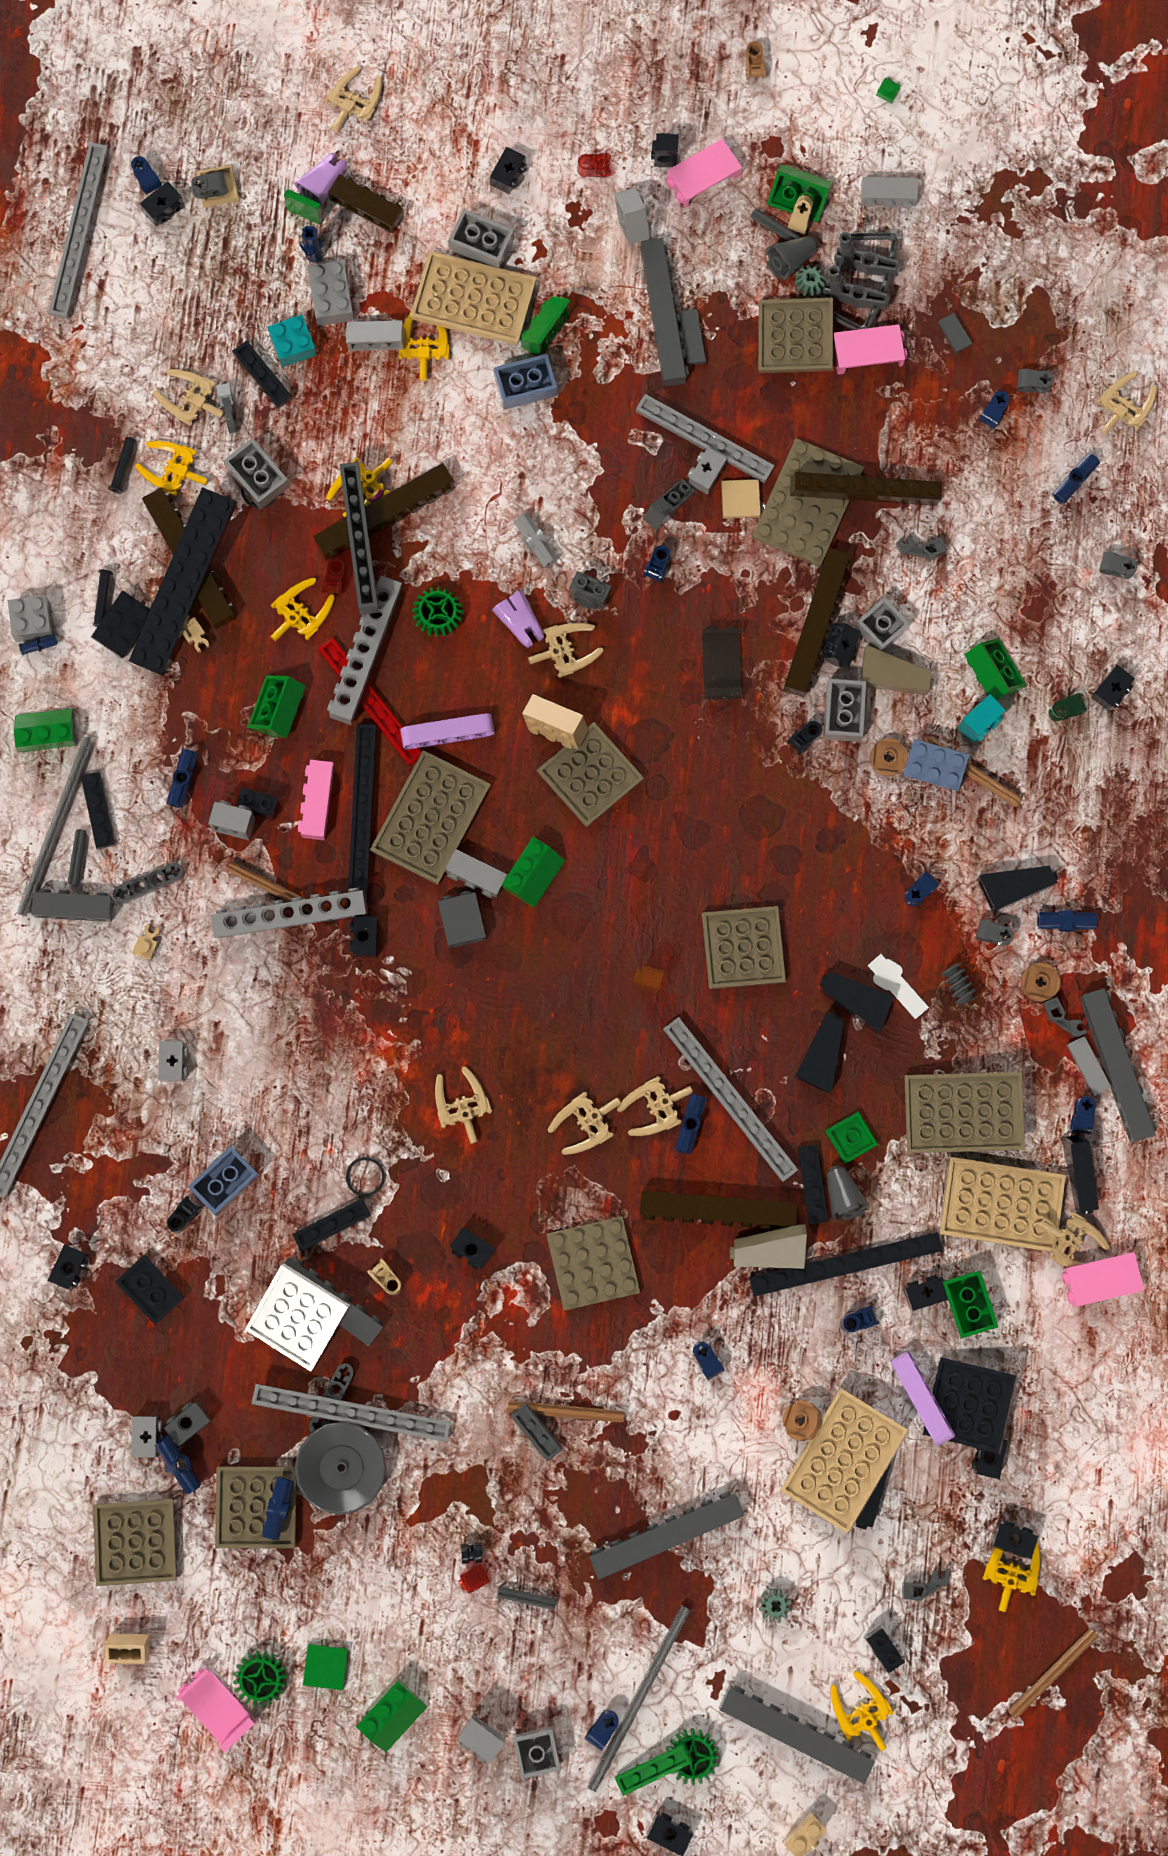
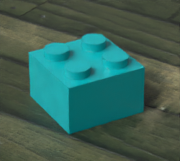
(291, 340)
(981, 719)

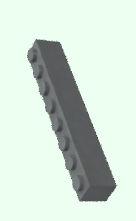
(663, 312)
(359, 538)
(1117, 1066)
(667, 1535)
(796, 1734)

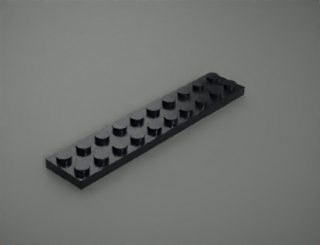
(183, 581)

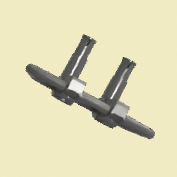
(857, 261)

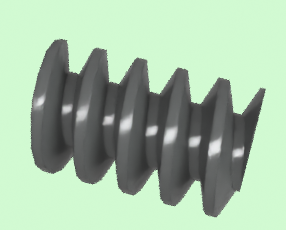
(958, 984)

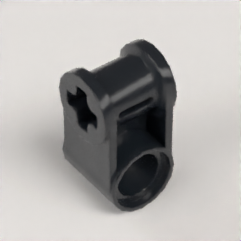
(803, 739)
(184, 1214)

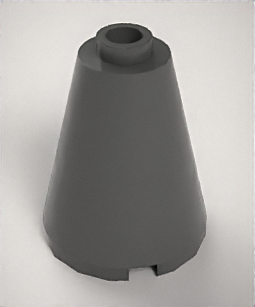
(789, 256)
(844, 1195)

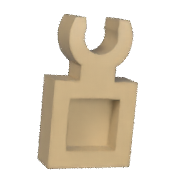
(193, 633)
(146, 945)

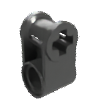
(212, 185)
(1032, 381)
(1116, 565)
(991, 933)

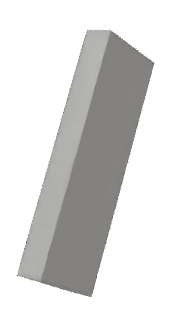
(1088, 1066)

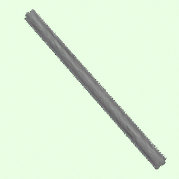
(52, 831)
(638, 1699)

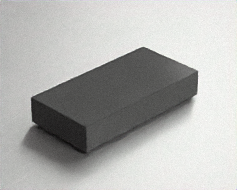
(954, 333)

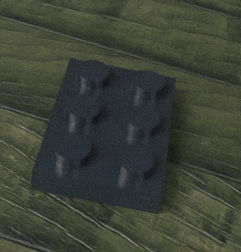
(121, 624)
(150, 1289)

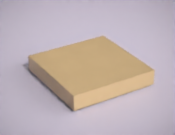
(231, 196)
(740, 499)

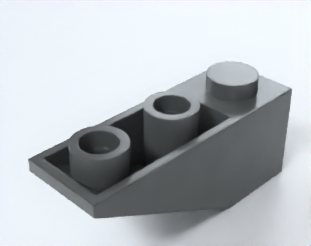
(668, 504)

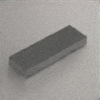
(692, 337)
(536, 1432)

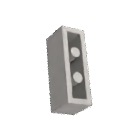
(889, 192)
(375, 335)
(475, 874)

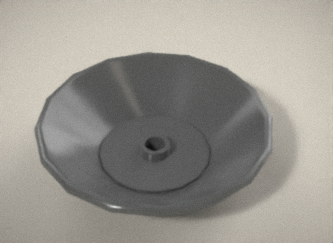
(319, 1473)

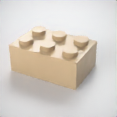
(555, 722)

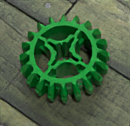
(442, 605)
(251, 1677)
(701, 1756)

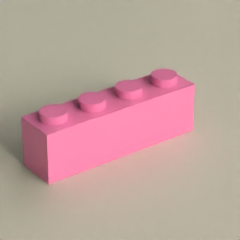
(317, 799)

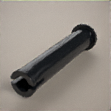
(122, 466)
(102, 595)

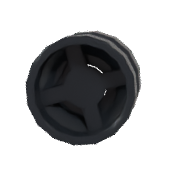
(471, 1553)

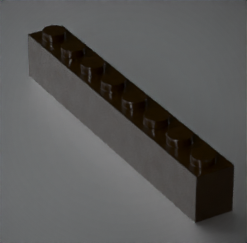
(865, 488)
(389, 509)
(171, 528)
(816, 622)
(717, 1210)

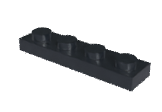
(262, 374)
(98, 810)
(812, 1184)
(331, 1225)

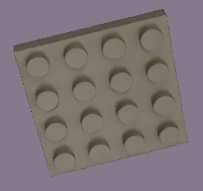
(795, 335)
(590, 777)
(743, 947)
(593, 1263)
(243, 1504)
(134, 1542)

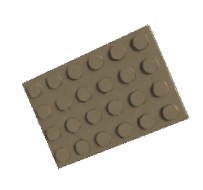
(804, 524)
(430, 817)
(964, 1112)

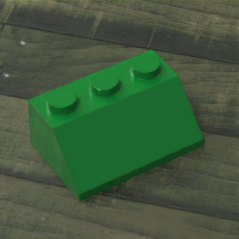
(793, 183)
(545, 325)
(995, 669)
(276, 706)
(44, 730)
(533, 872)
(970, 1304)
(391, 1716)

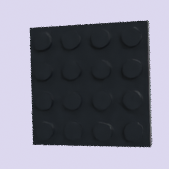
(974, 1403)

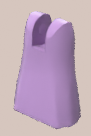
(320, 178)
(519, 618)

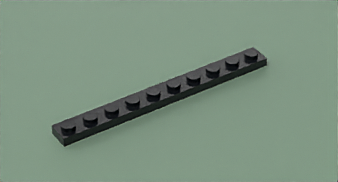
(362, 808)
(845, 1264)

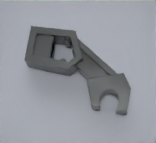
(226, 402)
(914, 550)
(1069, 1026)
(934, 1584)

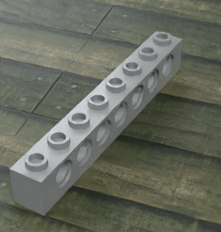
(346, 712)
(357, 908)

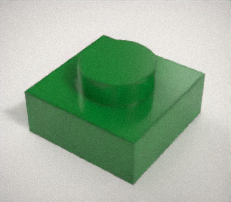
(888, 90)

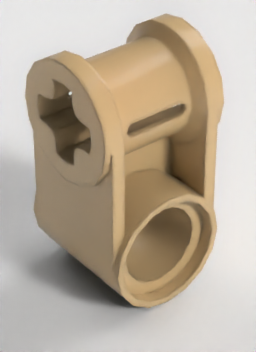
(800, 217)
(384, 1277)

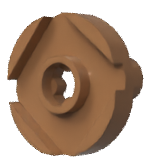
(880, 764)
(1030, 987)
(812, 1420)

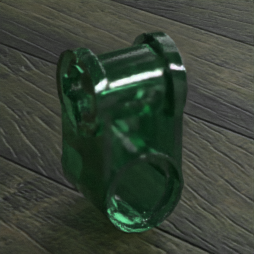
(1070, 707)

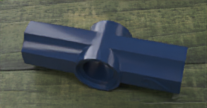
(311, 244)
(1069, 486)
(185, 767)
(1066, 921)
(687, 1136)
(183, 1474)
(278, 1508)

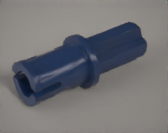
(38, 644)

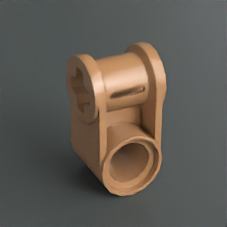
(754, 63)

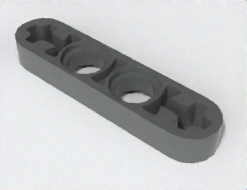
(149, 885)
(327, 1394)

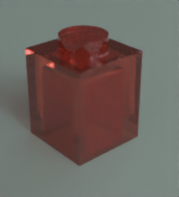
(474, 1578)

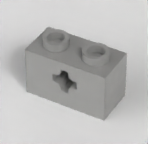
(714, 462)
(167, 1051)
(140, 1426)

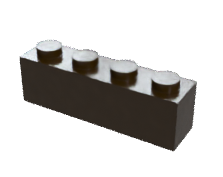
(366, 203)

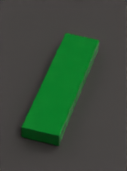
(653, 1769)

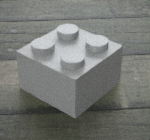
(633, 215)
(30, 618)
(882, 625)
(232, 820)
(481, 1739)
(536, 1752)

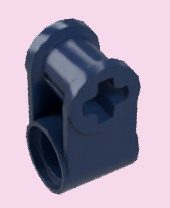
(146, 176)
(993, 412)
(656, 567)
(923, 887)
(1082, 1118)
(862, 1318)
(709, 1363)
(601, 1732)

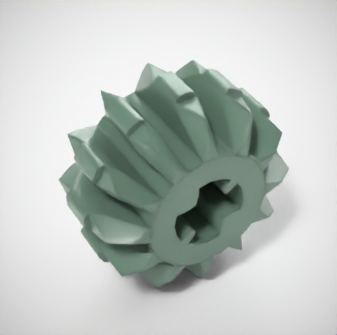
(809, 286)
(767, 1605)

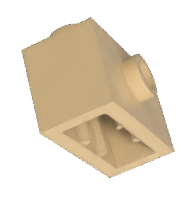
(127, 1648)
(805, 1835)

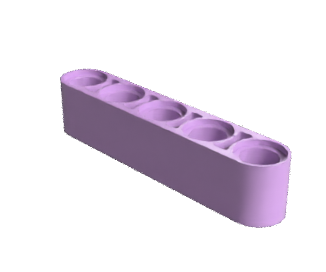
(447, 731)
(922, 1398)

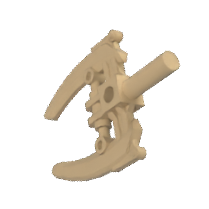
(349, 105)
(197, 401)
(1121, 410)
(557, 651)
(663, 1102)
(464, 1113)
(592, 1117)
(1067, 1238)

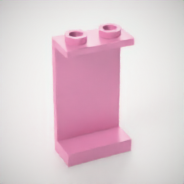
(702, 171)
(868, 347)
(1102, 1279)
(216, 1708)

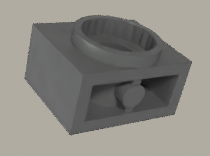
(589, 591)

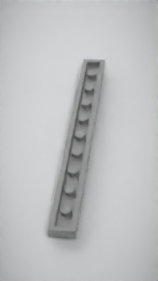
(78, 230)
(730, 1099)
(40, 1101)
(350, 1413)

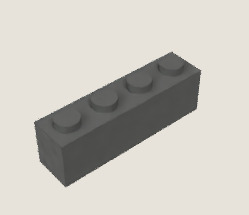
(72, 906)

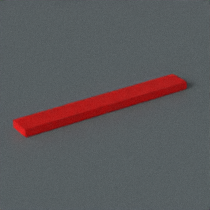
(371, 703)

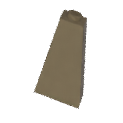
(894, 674)
(771, 1249)

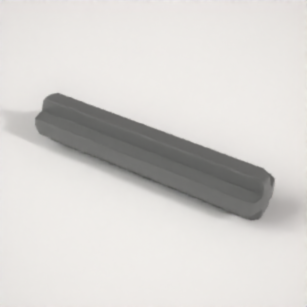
(773, 225)
(77, 856)
(526, 1598)

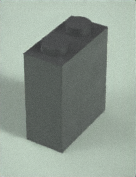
(461, 919)

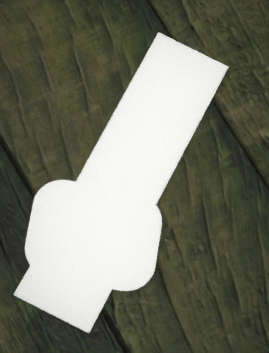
(889, 978)

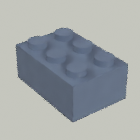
(525, 381)
(936, 765)
(223, 1181)

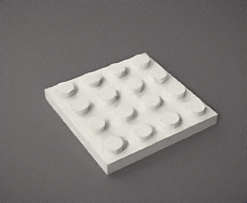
(297, 1317)

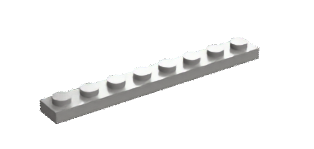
(704, 438)

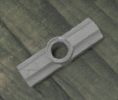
(535, 540)

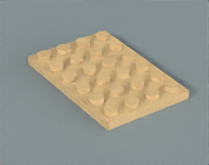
(473, 298)
(1001, 1204)
(844, 1460)

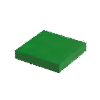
(303, 206)
(851, 1137)
(325, 1667)

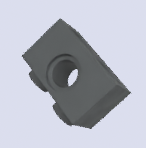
(199, 1421)

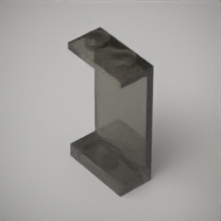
(721, 663)

